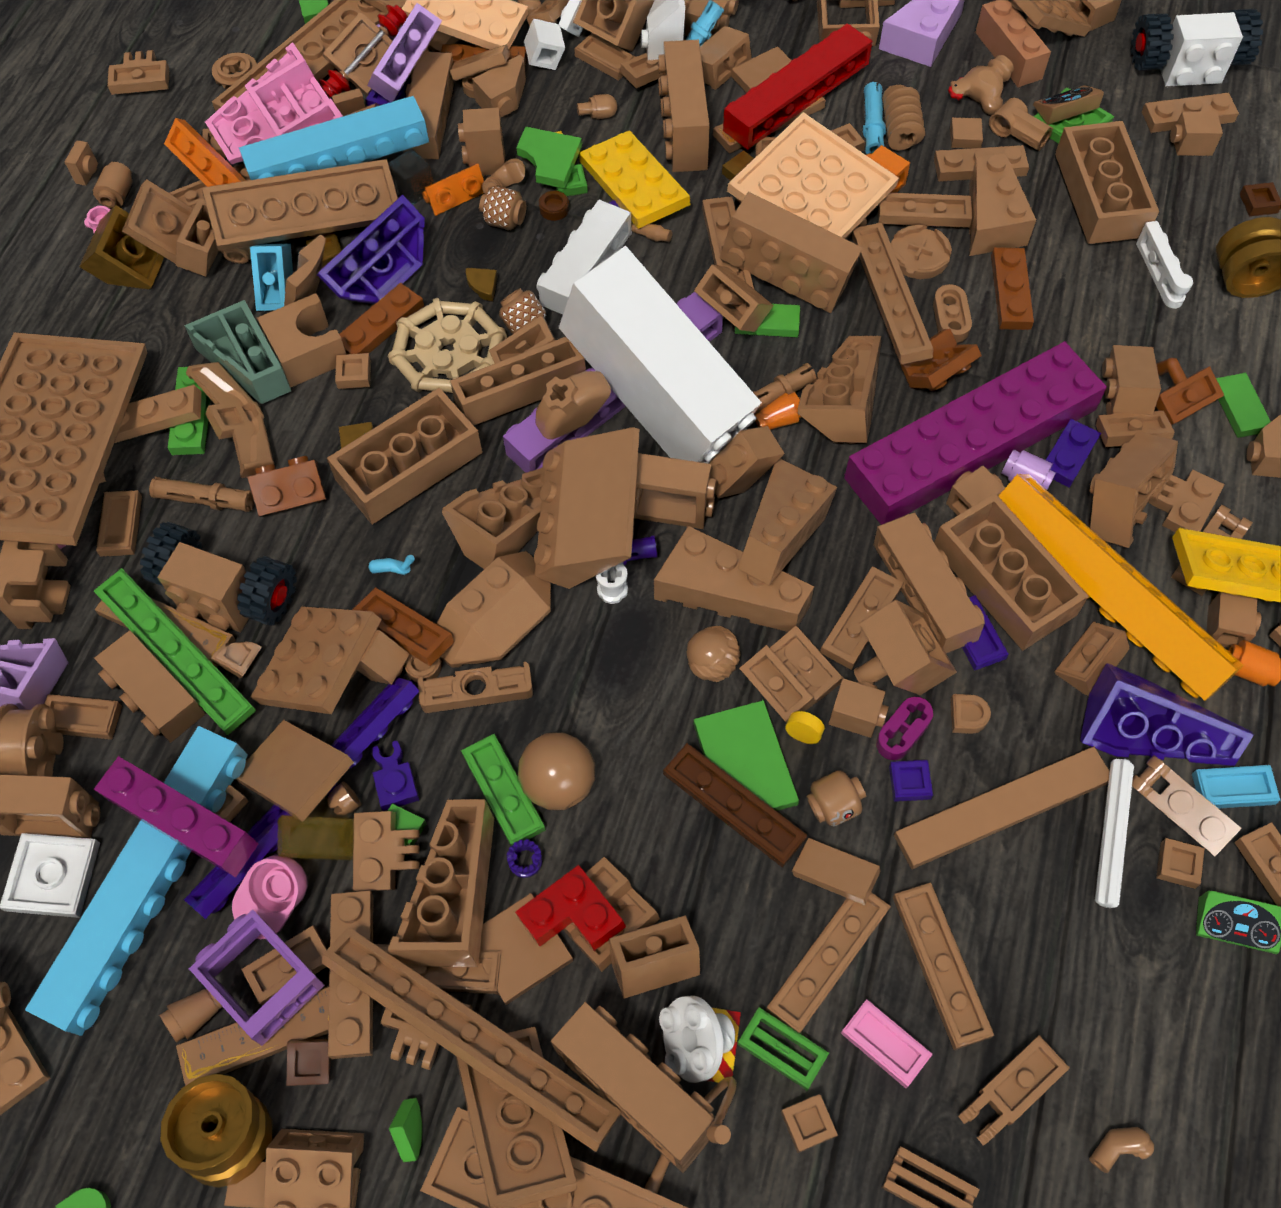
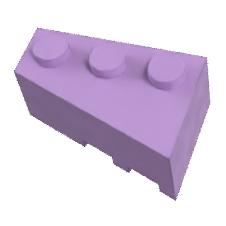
(920, 29)
(29, 672)

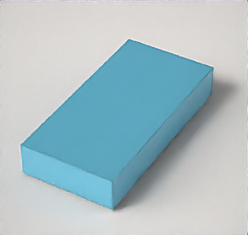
(1237, 786)

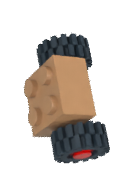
(215, 586)

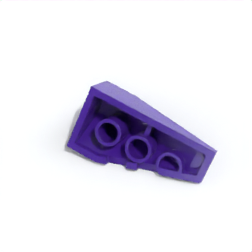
(1144, 719)

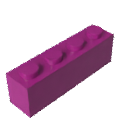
(176, 816)

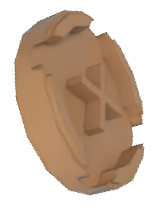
(921, 251)

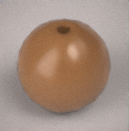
(556, 771)

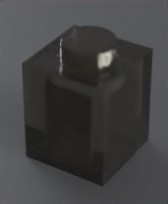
(410, 175)

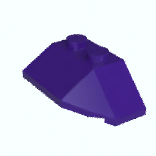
(379, 255)

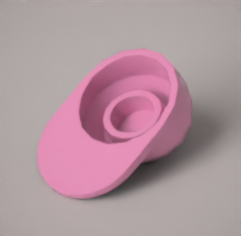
(271, 890)

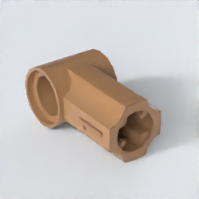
(1014, 120)

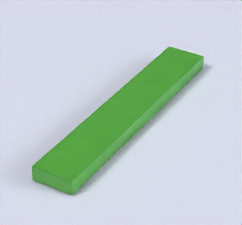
(175, 651)

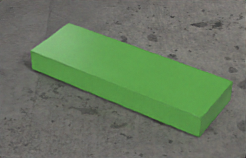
(502, 790)

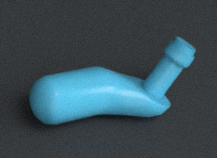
(391, 565)

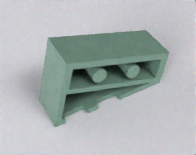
(242, 349)

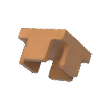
(23, 587)

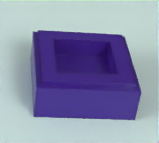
(910, 780)

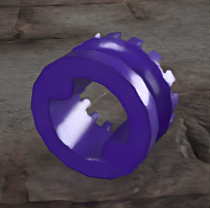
(512, 858)

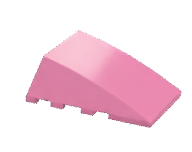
(273, 105)

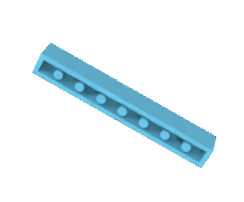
(132, 893)

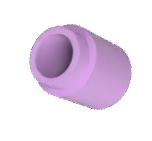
(1027, 463)

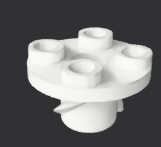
(695, 1038)

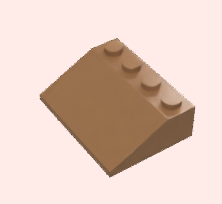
(587, 507)

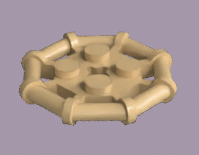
(438, 334)

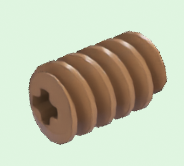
(903, 117)

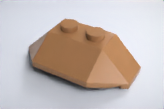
(495, 611)

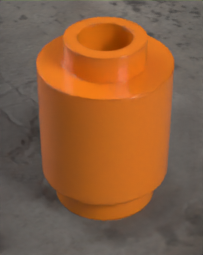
(1259, 663)

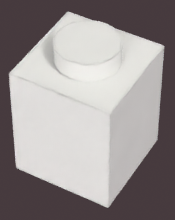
(544, 44)

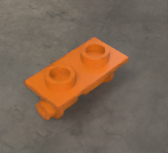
(454, 189)

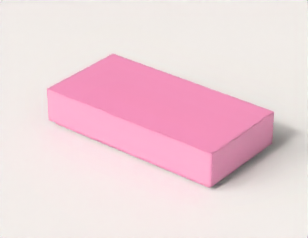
(886, 1043)

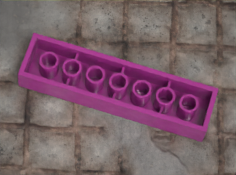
(973, 432)

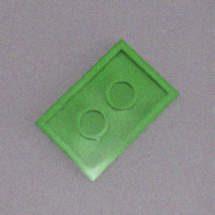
(747, 749)

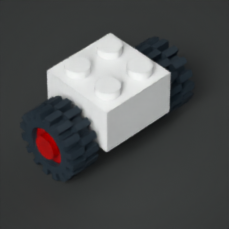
(1196, 46)

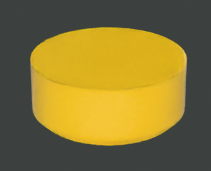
(805, 727)

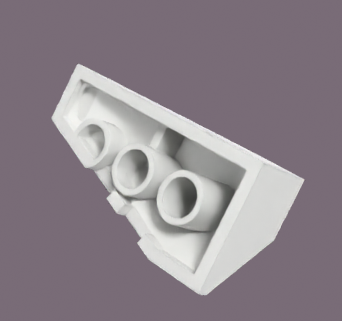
(664, 23)

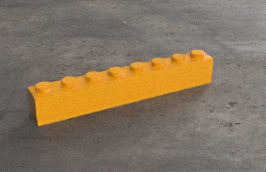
(1123, 591)

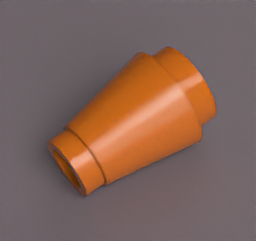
(780, 412)

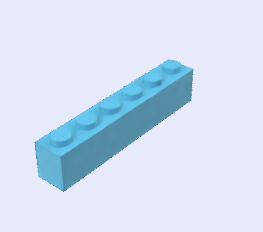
(339, 141)

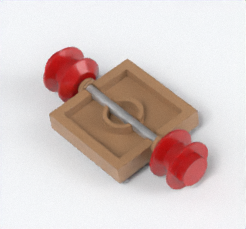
(360, 50)

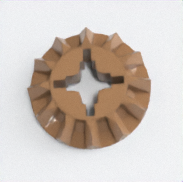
(231, 64)

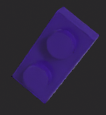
(1072, 451)

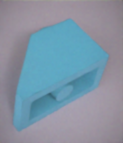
(270, 270)

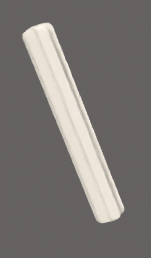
(1114, 833)

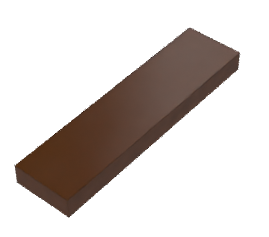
(735, 805)

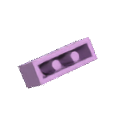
(404, 52)

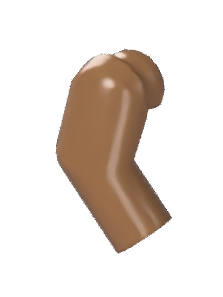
(1121, 1141)

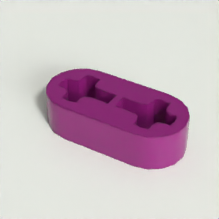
(910, 733)

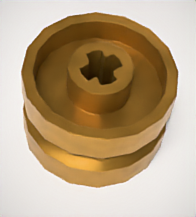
(1251, 257)
(216, 1130)

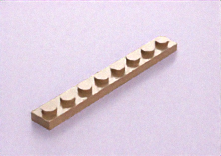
(472, 1038)

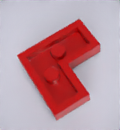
(572, 901)

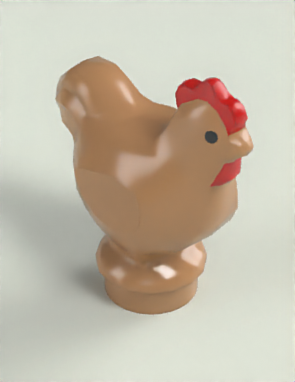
(984, 84)

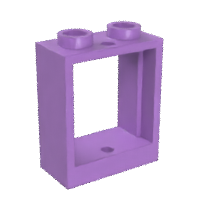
(280, 1006)

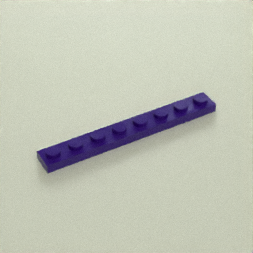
(368, 727)

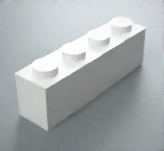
(596, 239)

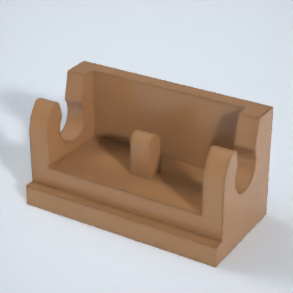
(722, 53)

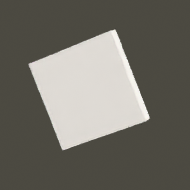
(50, 875)

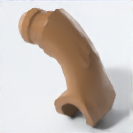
(510, 173)

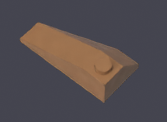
(844, 392)
(496, 519)

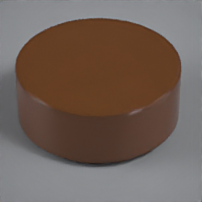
(554, 205)

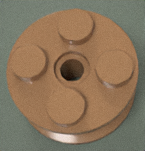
(28, 740)

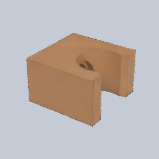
(290, 338)

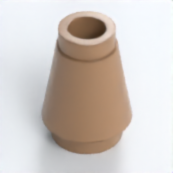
(189, 1014)

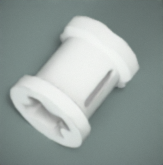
(616, 591)

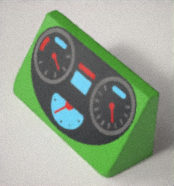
(1239, 921)

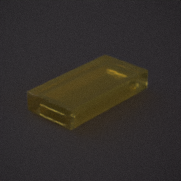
(316, 838)

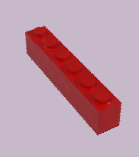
(796, 86)

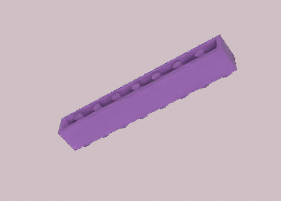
(528, 446)

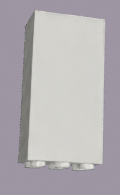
(656, 360)

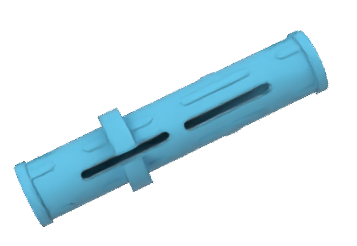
(874, 125)

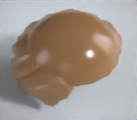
(713, 653)

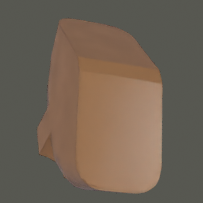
(571, 403)

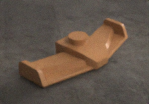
(234, 416)

